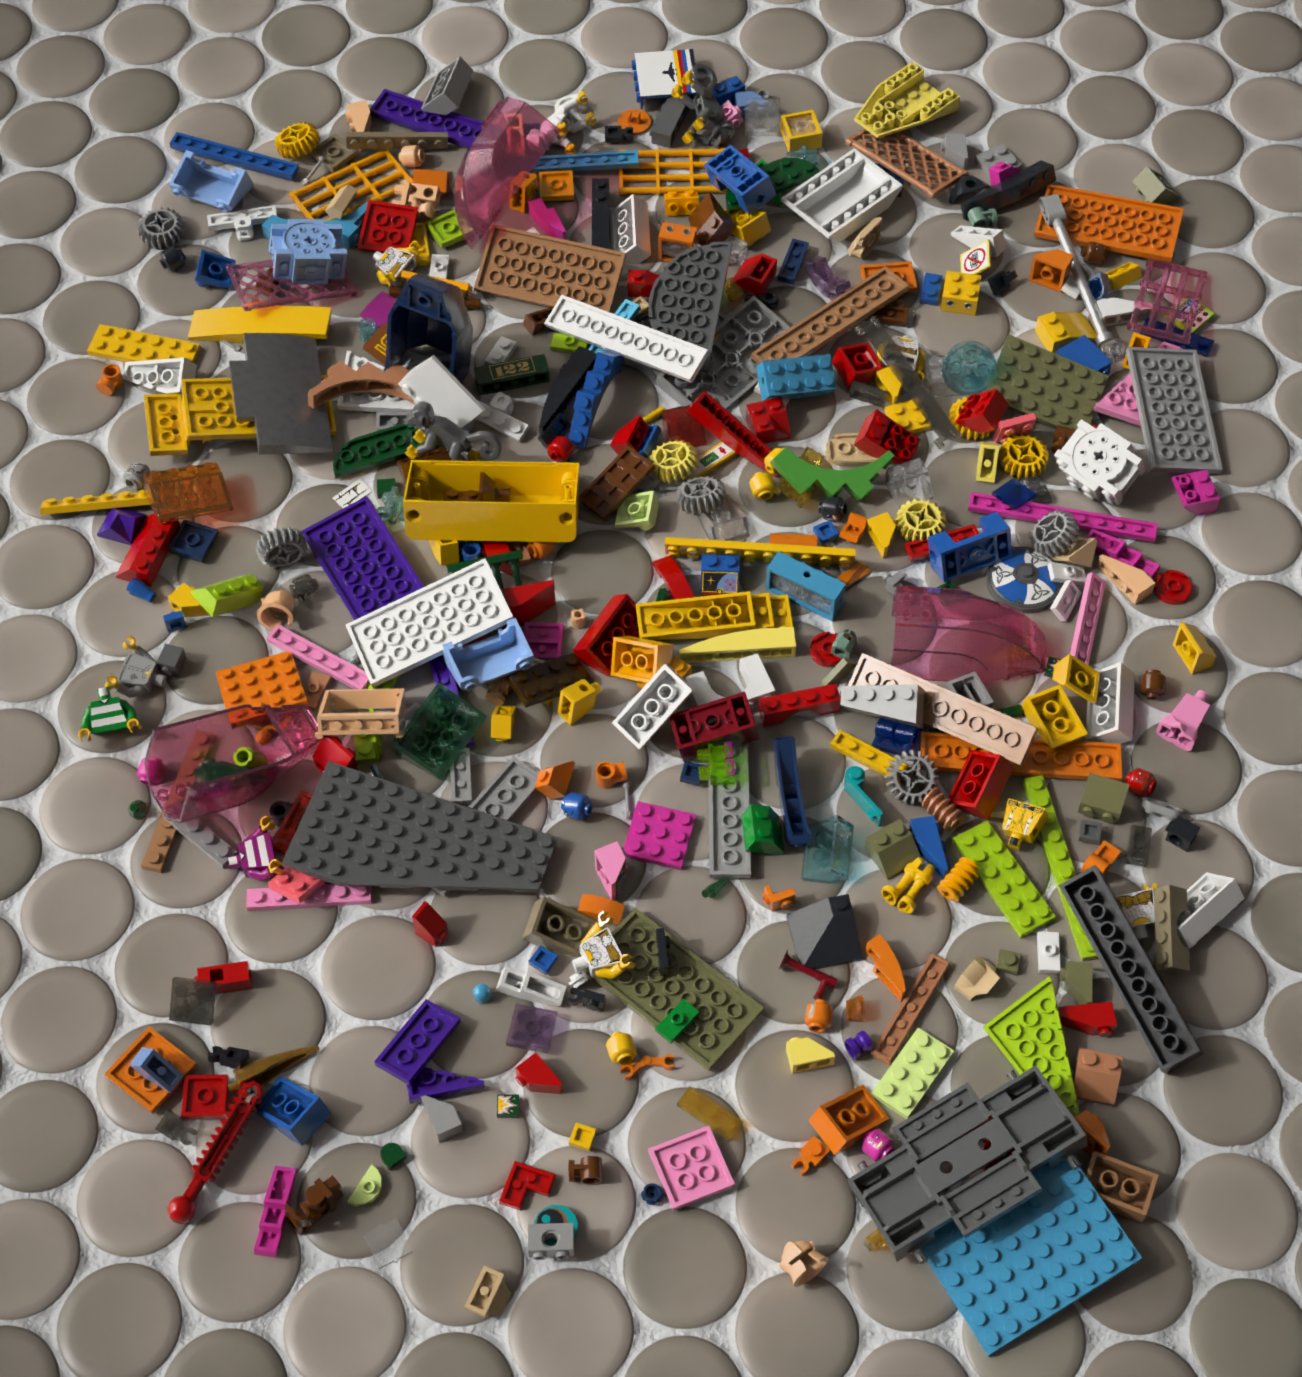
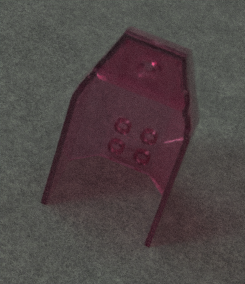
(498, 164)
(959, 632)
(176, 749)

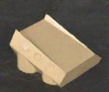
(866, 239)

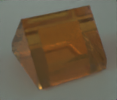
(855, 1009)

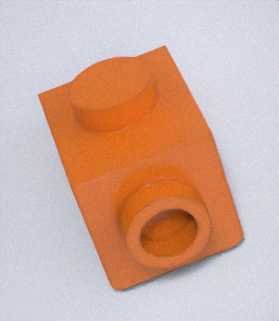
(854, 528)
(779, 900)

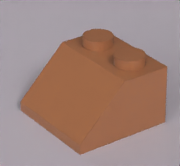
(1097, 1076)

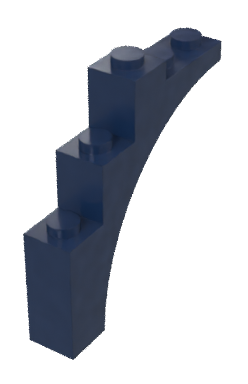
(791, 803)

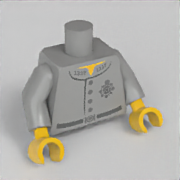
(137, 673)

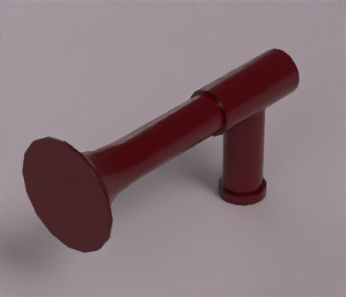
(824, 979)

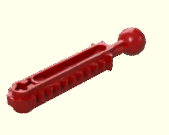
(182, 1208)

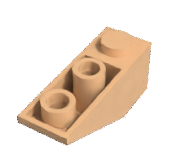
(359, 116)

